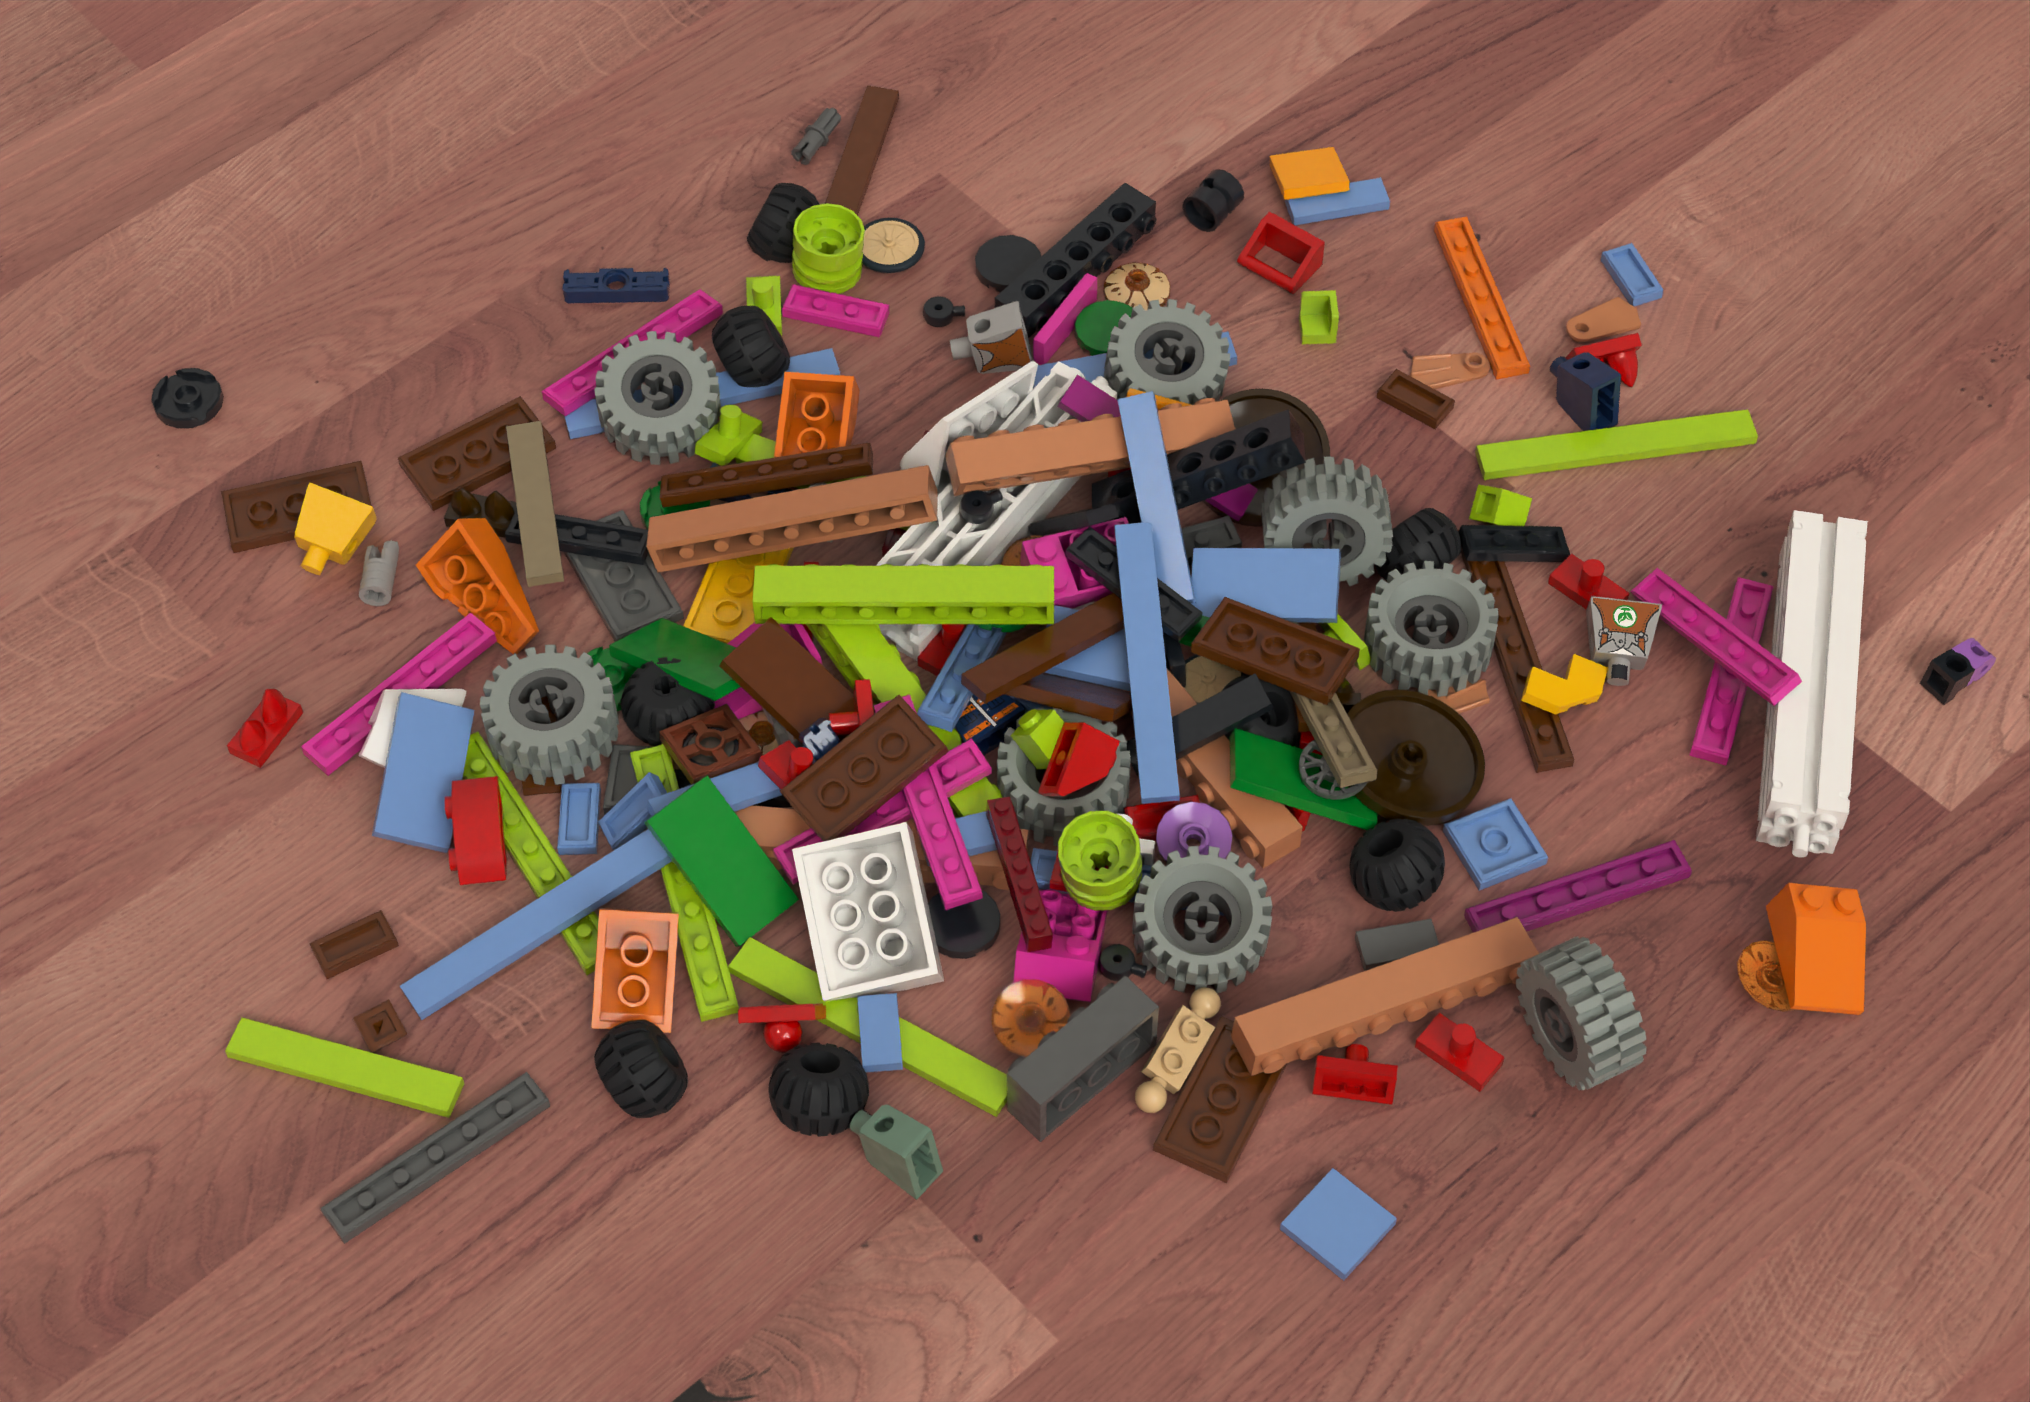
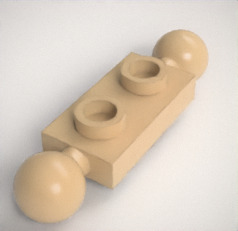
(1177, 1050)

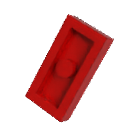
(1619, 354)
(265, 728)

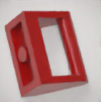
(1288, 241)

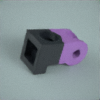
(1957, 669)

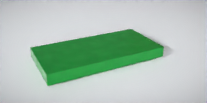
(698, 655)
(1272, 772)
(721, 861)

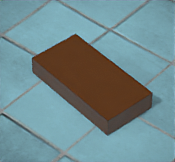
(1415, 399)
(354, 944)

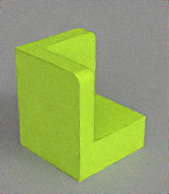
(1318, 317)
(1499, 507)

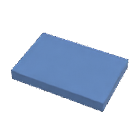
(1099, 664)

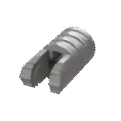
(379, 574)

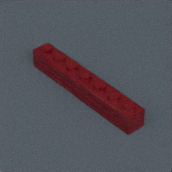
(1019, 874)

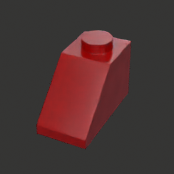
(1078, 759)

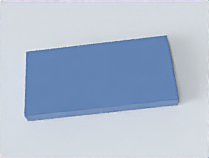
(1279, 581)
(421, 762)

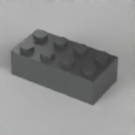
(1081, 1057)

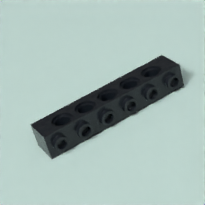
(1085, 249)
(1215, 465)

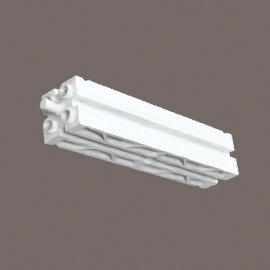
(955, 540)
(1813, 726)

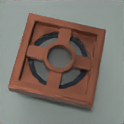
(710, 744)

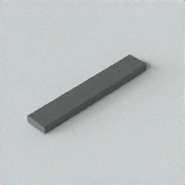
(435, 1157)

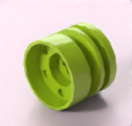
(828, 248)
(1098, 841)

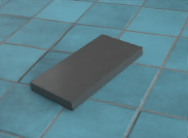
(625, 592)

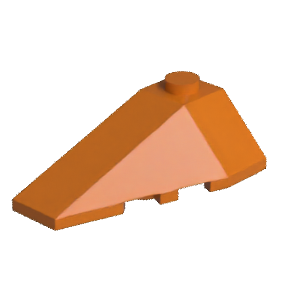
(478, 578)

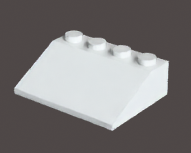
(975, 418)
(868, 913)

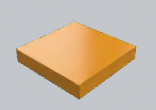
(1309, 173)

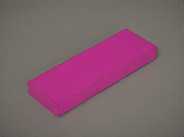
(835, 310)
(1064, 319)

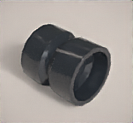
(1213, 200)

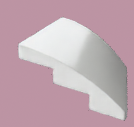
(382, 718)

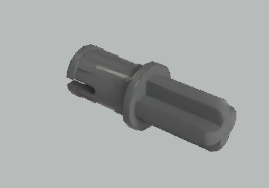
(816, 135)

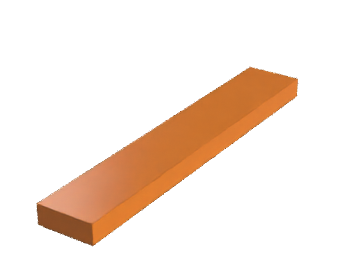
(1481, 298)

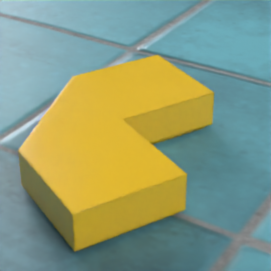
(1556, 695)

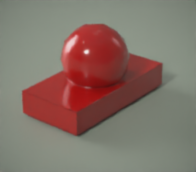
(782, 1026)

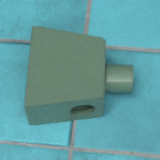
(899, 1148)

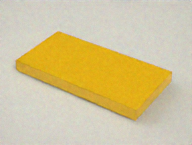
(726, 595)

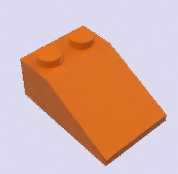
(816, 413)
(1820, 947)
(634, 967)

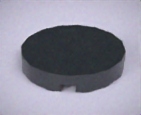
(1004, 260)
(187, 398)
(965, 928)

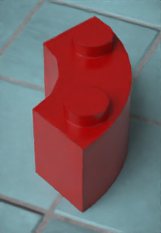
(477, 831)

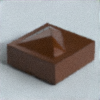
(379, 1026)

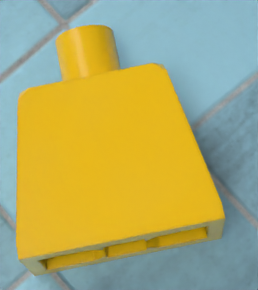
(331, 527)

